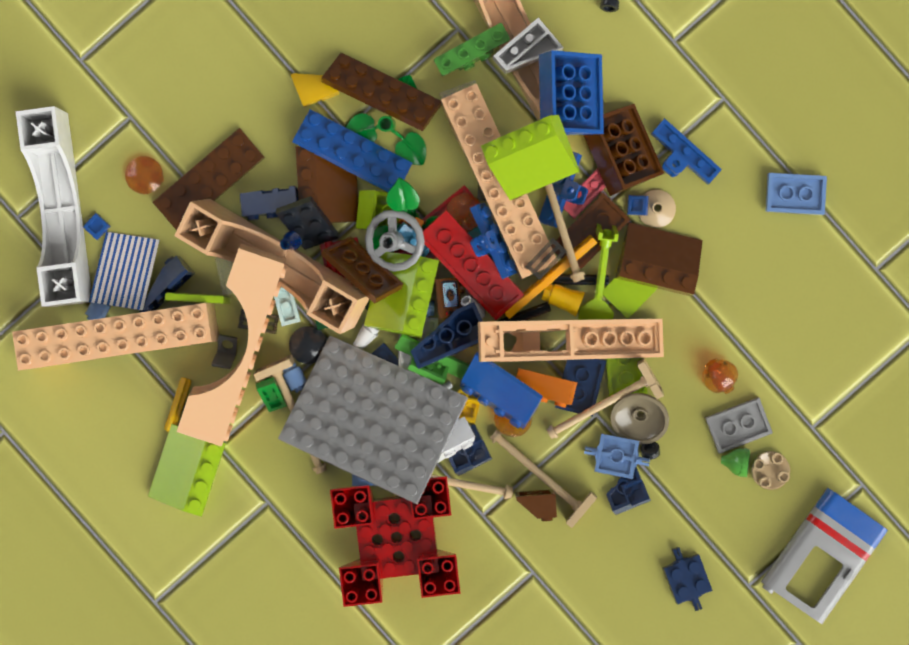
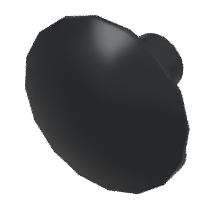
(307, 344)

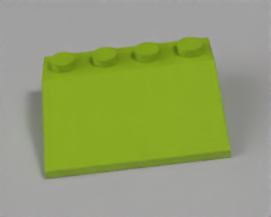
(531, 157)
(407, 308)
(186, 472)

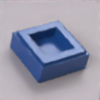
(637, 205)
(96, 226)

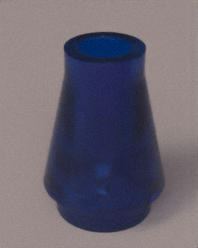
(293, 239)

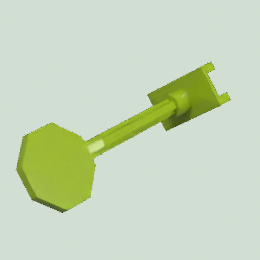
(598, 308)

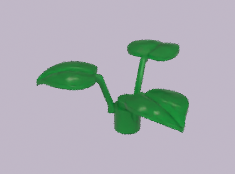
(410, 148)
(401, 198)

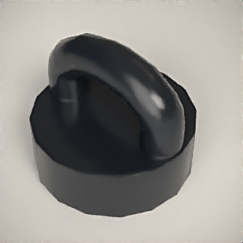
(609, 5)
(650, 450)

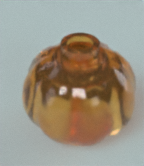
(720, 376)

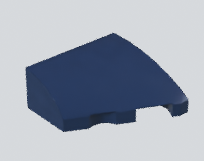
(471, 457)
(628, 493)

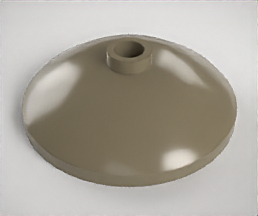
(645, 426)

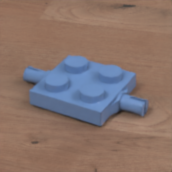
(617, 456)

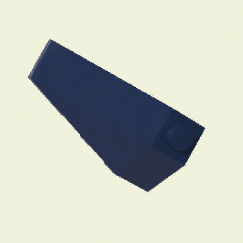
(169, 280)
(450, 337)

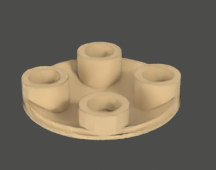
(770, 470)

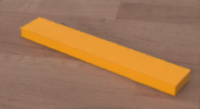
(551, 275)

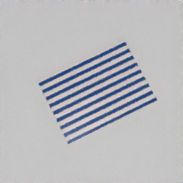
(124, 271)

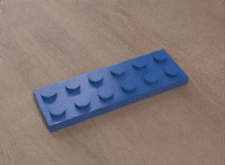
(351, 151)

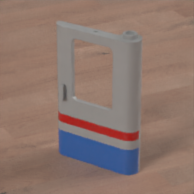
(840, 532)

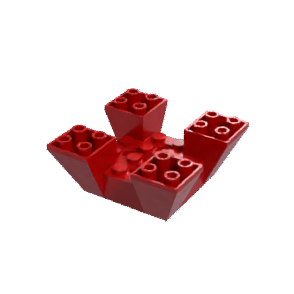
(364, 577)

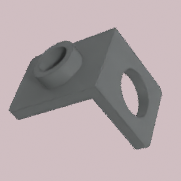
(225, 356)

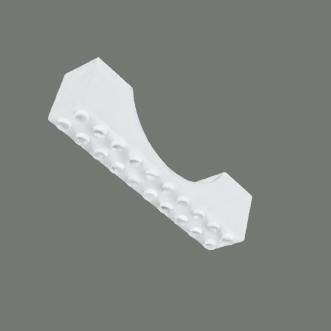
(63, 259)

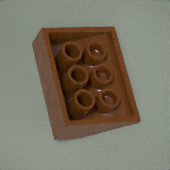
(624, 151)
(328, 185)
(660, 259)

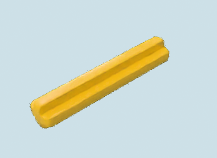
(178, 403)

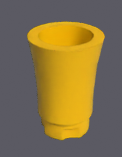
(563, 298)

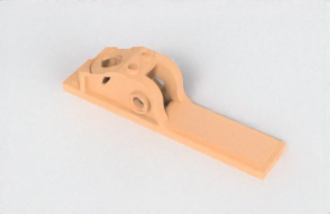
(583, 339)

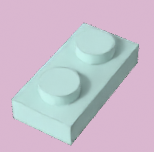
(287, 308)

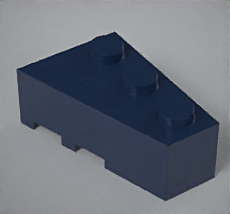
(265, 202)

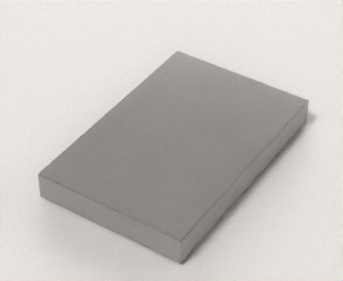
(738, 425)

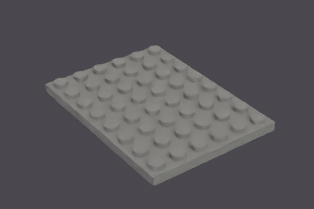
(373, 419)

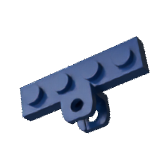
(684, 154)
(565, 190)
(491, 241)

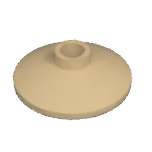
(665, 215)

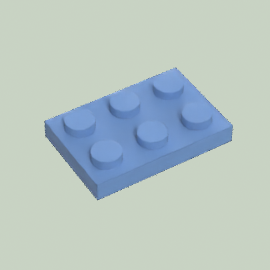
(796, 193)

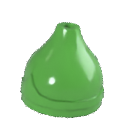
(737, 461)

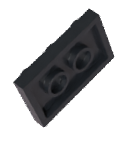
(308, 222)

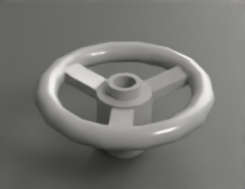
(386, 243)

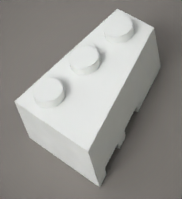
(526, 47)
(460, 438)

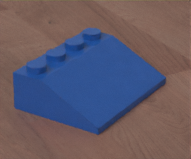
(573, 90)
(501, 392)

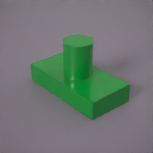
(271, 394)

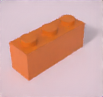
(550, 387)

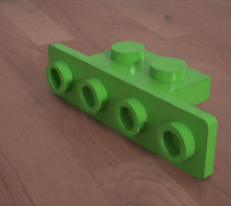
(472, 51)
(436, 371)

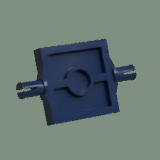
(687, 579)

